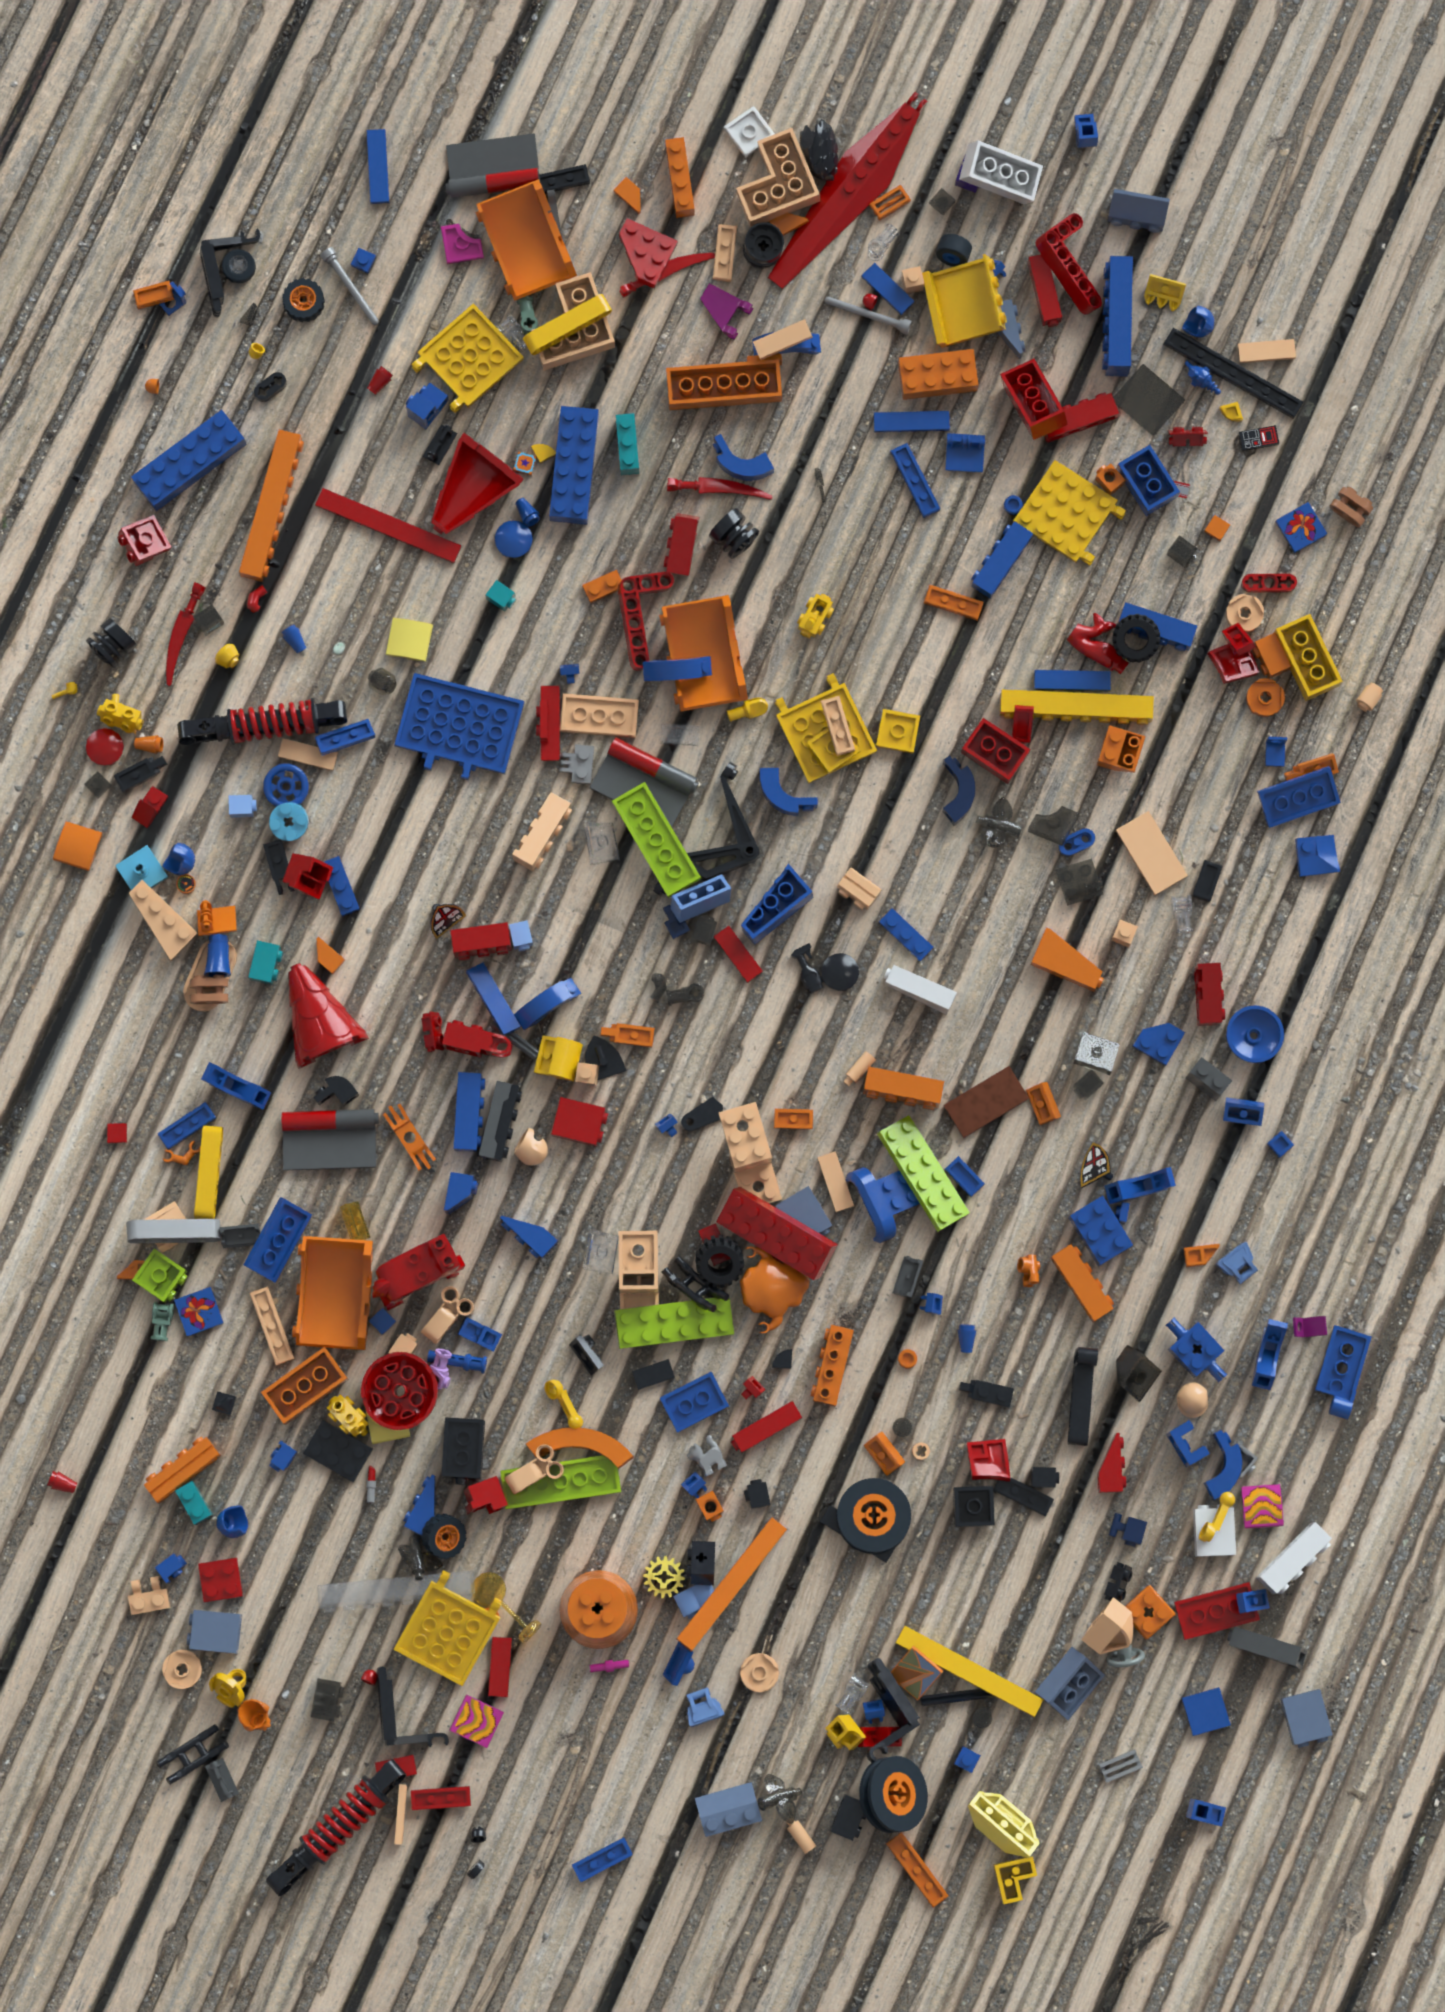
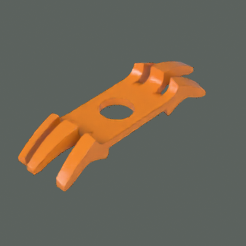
(405, 1126)

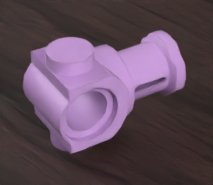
(440, 1367)

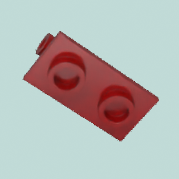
(1180, 435)
(432, 1022)

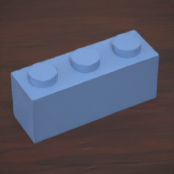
(700, 898)

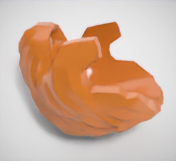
(254, 1715)

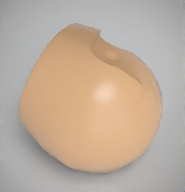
(529, 1150)
(1192, 1399)

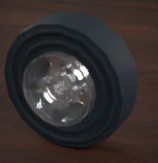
(238, 259)

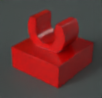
(753, 1388)

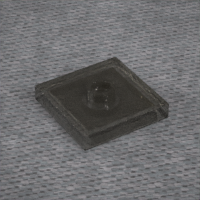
(1096, 1053)

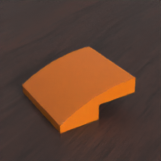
(77, 846)

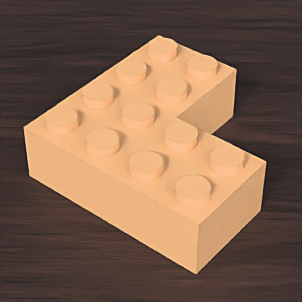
(787, 185)
(587, 341)

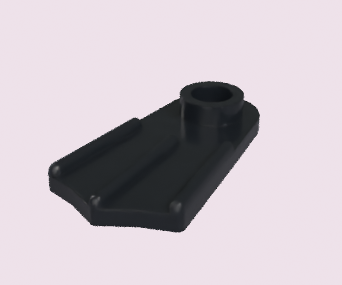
(703, 1114)

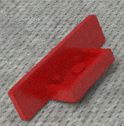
(549, 723)

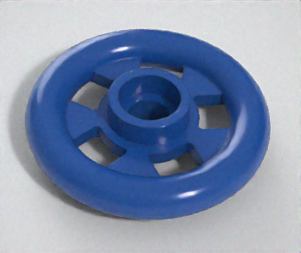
(279, 770)

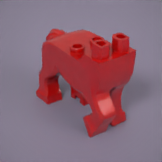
(416, 1270)

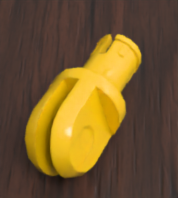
(750, 709)

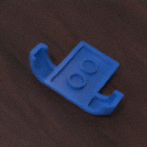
(883, 1199)

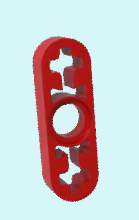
(1255, 578)

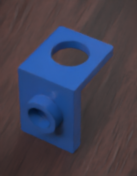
(178, 294)
(1275, 751)

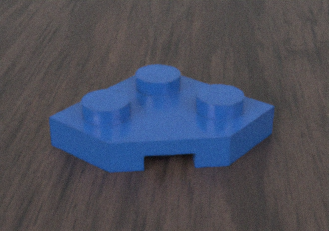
(1159, 1042)

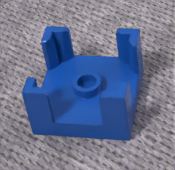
(1182, 1446)

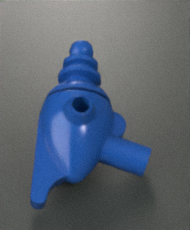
(1202, 378)

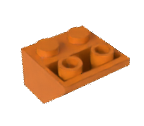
(1120, 750)

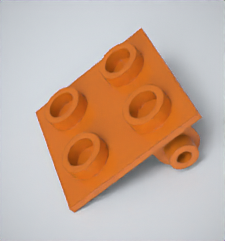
(215, 919)

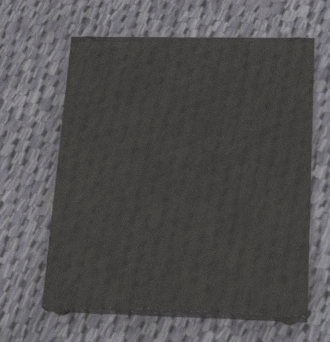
(1148, 399)

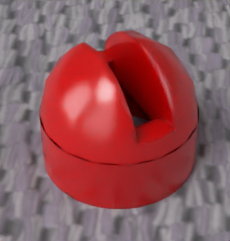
(869, 301)
(369, 1677)

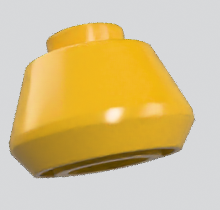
(227, 656)

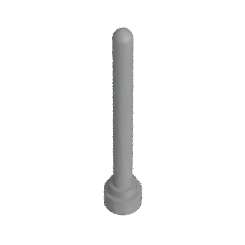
(330, 257)
(902, 325)

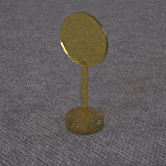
(492, 1586)

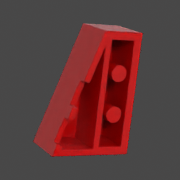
(681, 544)
(1209, 994)

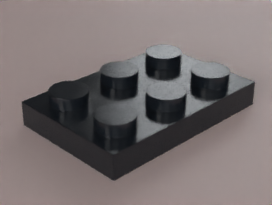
(338, 1451)

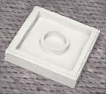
(747, 130)

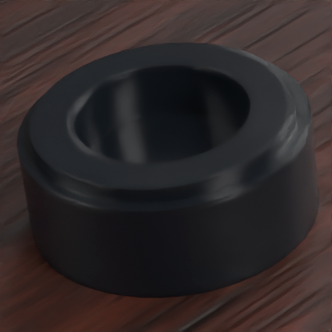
(476, 1869)

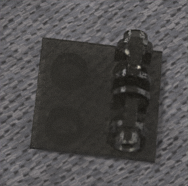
(1079, 882)

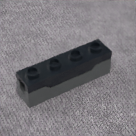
(499, 1121)

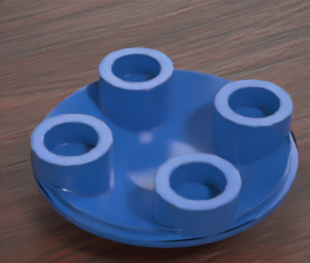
(513, 539)

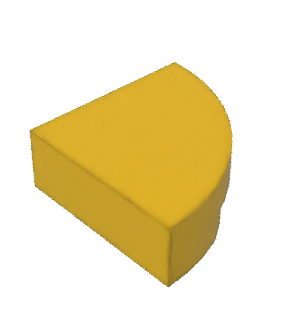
(1232, 412)
(543, 452)

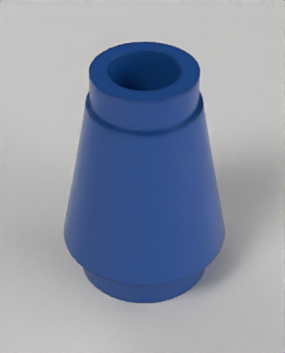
(527, 512)
(294, 638)
(966, 1337)

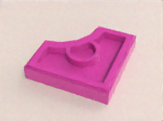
(460, 246)

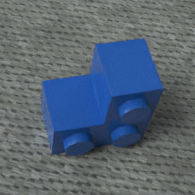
(426, 405)

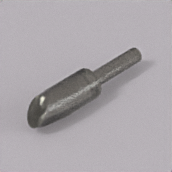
(820, 483)

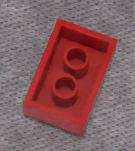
(995, 751)
(481, 941)

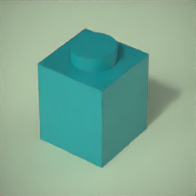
(501, 596)

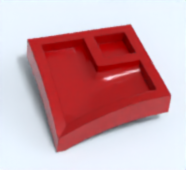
(1231, 667)
(988, 1460)

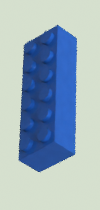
(1118, 318)
(188, 460)
(574, 465)

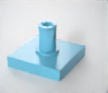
(142, 866)

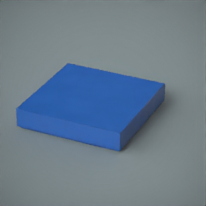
(1206, 1711)

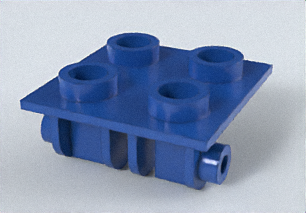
(965, 452)

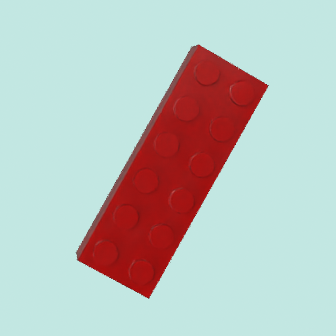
(777, 1233)

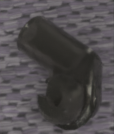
(660, 986)

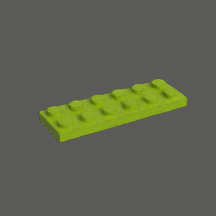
(656, 839)
(923, 1173)
(672, 1323)
(580, 1480)

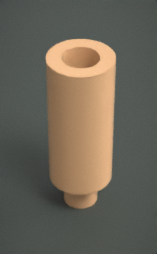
(859, 1068)
(801, 1836)

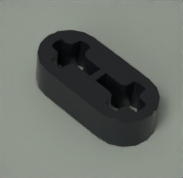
(267, 383)

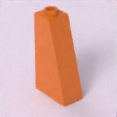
(1064, 961)

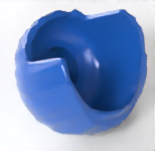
(1199, 322)
(180, 860)
(232, 1522)

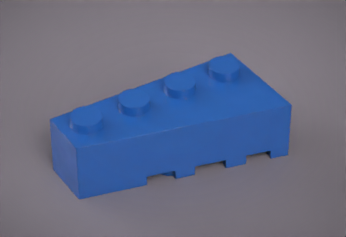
(777, 905)

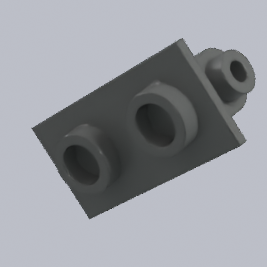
(222, 1779)

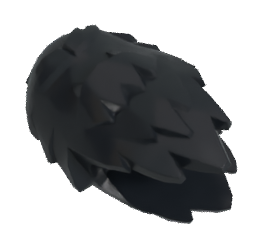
(820, 150)

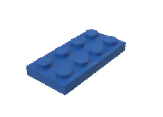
(1298, 797)
(277, 1239)

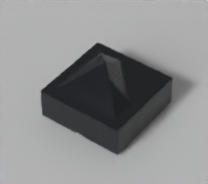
(224, 1403)

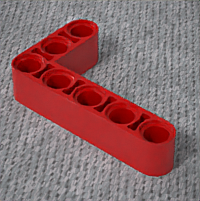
(1066, 267)
(636, 614)

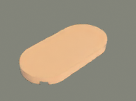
(198, 969)

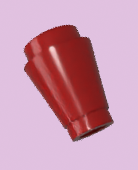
(379, 380)
(61, 1482)

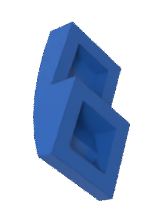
(479, 1334)

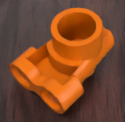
(1030, 1268)

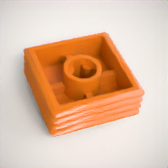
(1160, 1615)

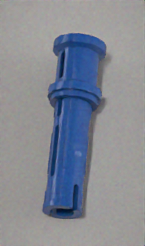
(466, 1362)

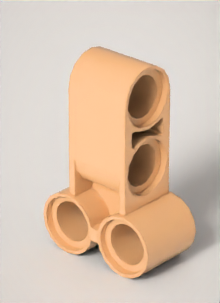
(446, 1316)
(533, 1471)

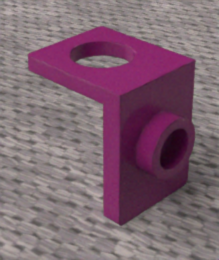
(1310, 1326)

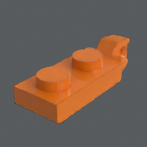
(1313, 765)
(629, 1034)

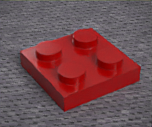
(220, 1580)

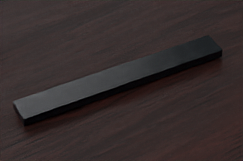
(1233, 373)

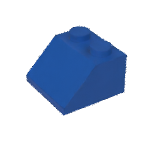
(459, 1191)

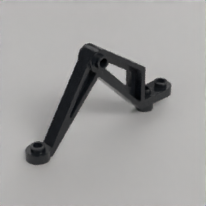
(743, 835)

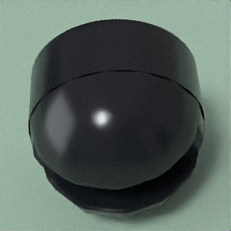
(478, 1835)

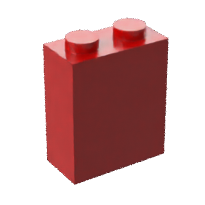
(579, 1122)

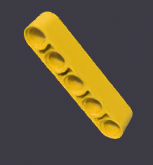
(567, 324)
(208, 1172)

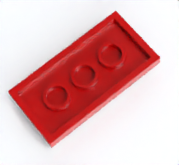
(1213, 1612)

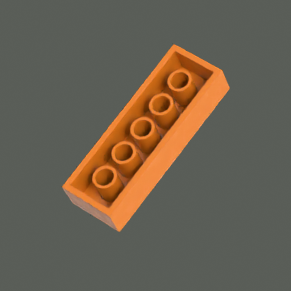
(724, 384)

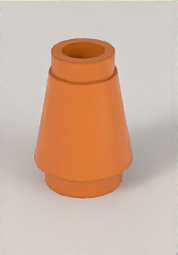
(149, 744)

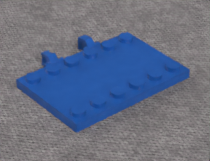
(459, 725)

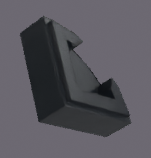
(783, 1360)

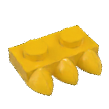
(1164, 290)

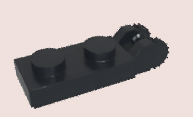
(277, 862)

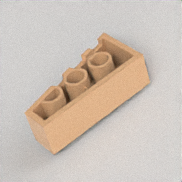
(542, 832)
(167, 926)

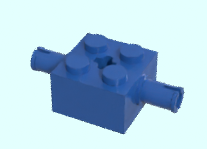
(1208, 1350)

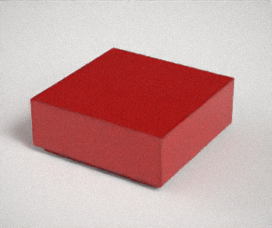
(117, 1133)

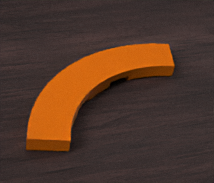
(584, 1439)

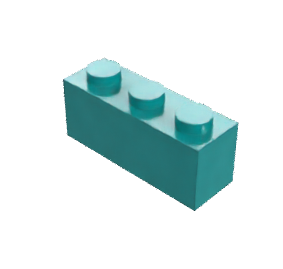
(627, 444)

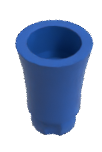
(218, 956)

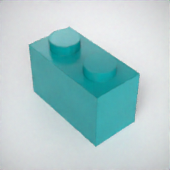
(265, 963)
(194, 1503)

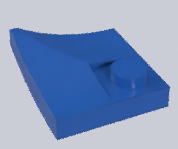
(1316, 855)

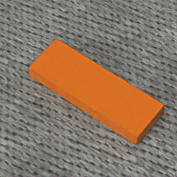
(953, 602)

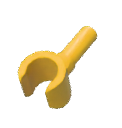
(71, 689)

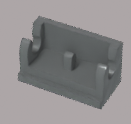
(239, 1235)
(907, 1277)

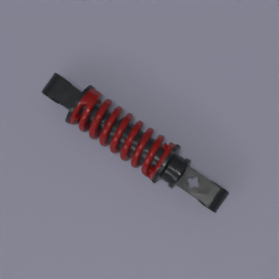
(242, 726)
(322, 1843)

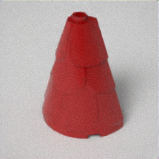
(471, 485)
(318, 1018)

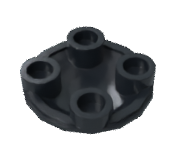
(840, 972)

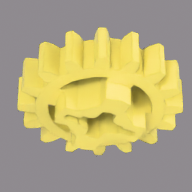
(664, 1568)

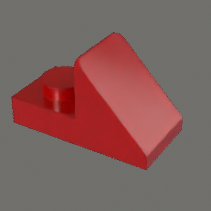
(1238, 639)
(149, 807)

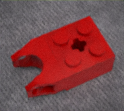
(474, 1040)

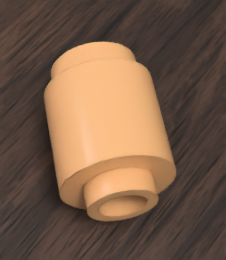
(1369, 697)

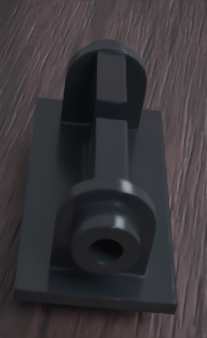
(440, 444)
(1122, 1575)

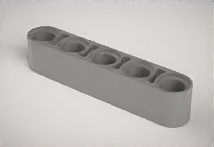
(173, 1231)

